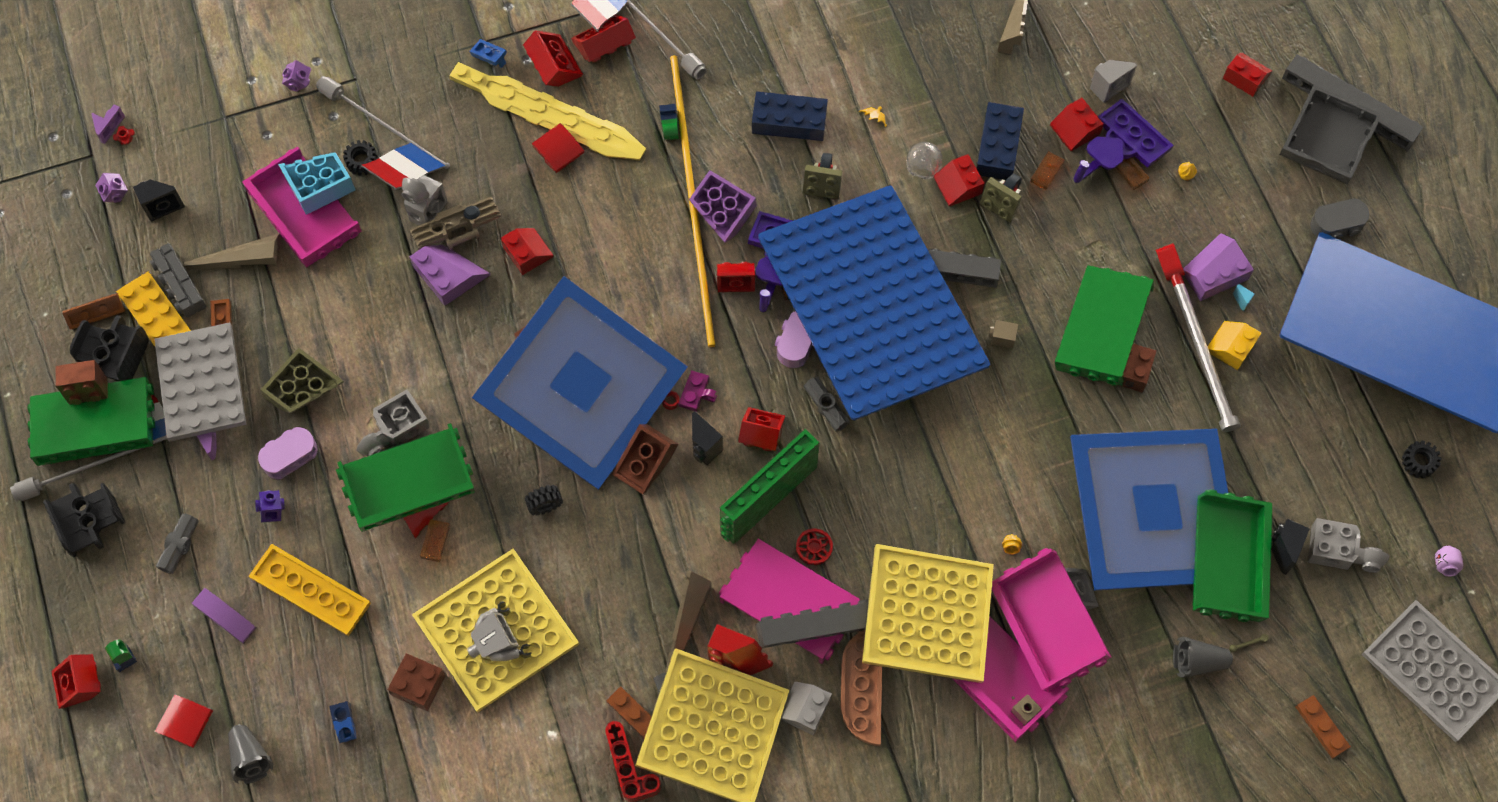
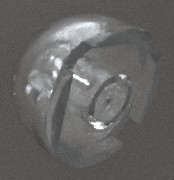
(924, 160)

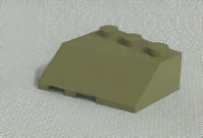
(299, 382)

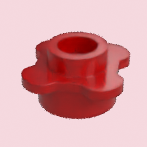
(127, 138)

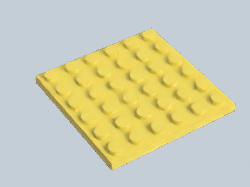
(928, 613)
(531, 619)
(712, 727)

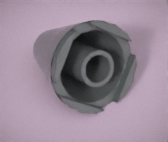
(1199, 658)
(247, 756)

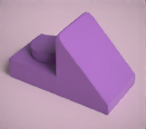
(106, 126)

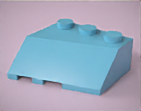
(317, 181)

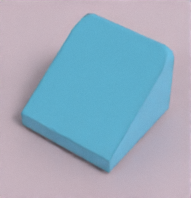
(1243, 296)

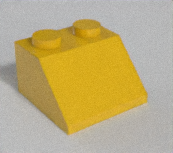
(1233, 343)

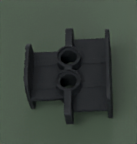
(122, 353)
(72, 523)

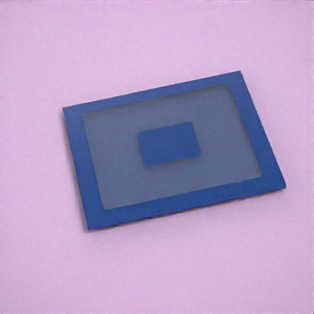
(579, 382)
(1143, 503)

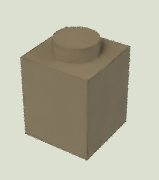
(1003, 334)

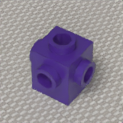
(270, 506)

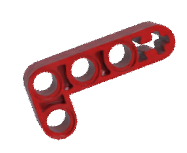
(626, 761)

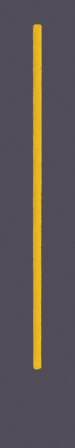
(694, 212)

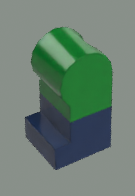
(669, 121)
(120, 654)

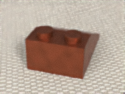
(644, 458)

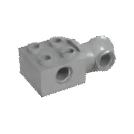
(423, 198)
(398, 422)
(1339, 547)

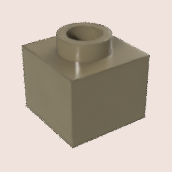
(1023, 715)

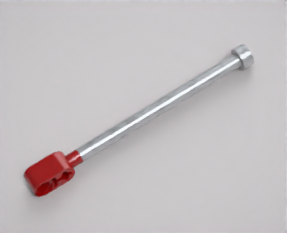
(1174, 271)

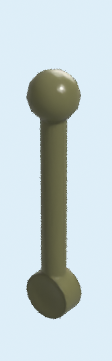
(1263, 638)

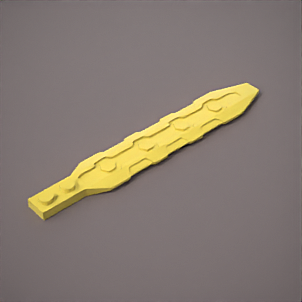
(548, 112)

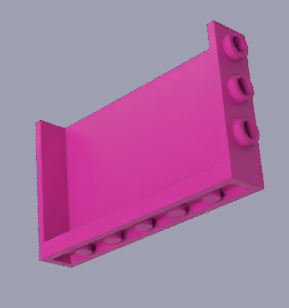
(307, 235)
(776, 585)
(1049, 620)
(1006, 676)

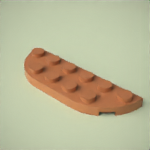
(861, 693)

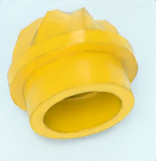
(1187, 171)
(1012, 544)

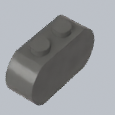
(1340, 218)

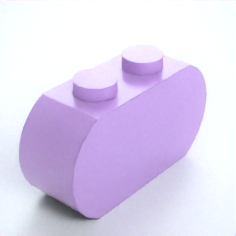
(794, 343)
(287, 453)

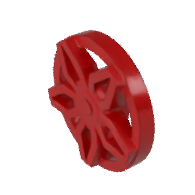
(814, 546)

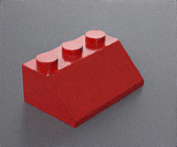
(611, 35)
(552, 58)

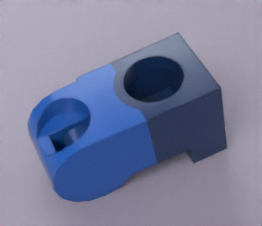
(343, 721)

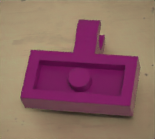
(695, 391)

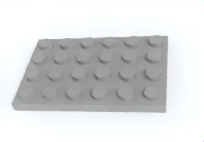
(199, 382)
(1434, 670)

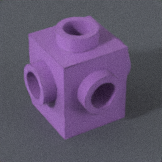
(296, 76)
(111, 187)

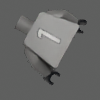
(494, 637)

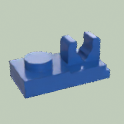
(489, 52)

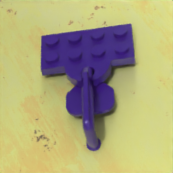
(1126, 137)
(764, 269)

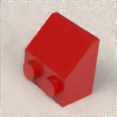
(1246, 74)
(1077, 124)
(959, 180)
(526, 249)
(736, 277)
(761, 429)
(76, 680)

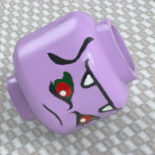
(1448, 561)

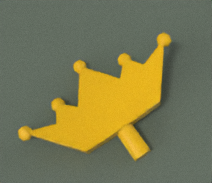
(875, 114)

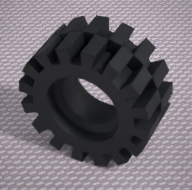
(356, 149)
(1425, 449)
(543, 500)

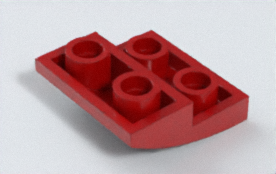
(558, 148)
(184, 721)

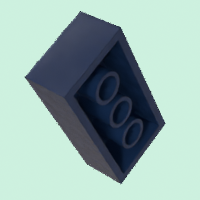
(789, 116)
(999, 141)

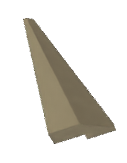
(1014, 28)
(251, 253)
(692, 603)

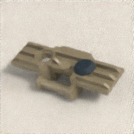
(453, 218)

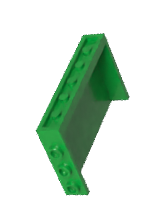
(1103, 324)
(91, 428)
(406, 479)
(769, 487)
(1232, 557)

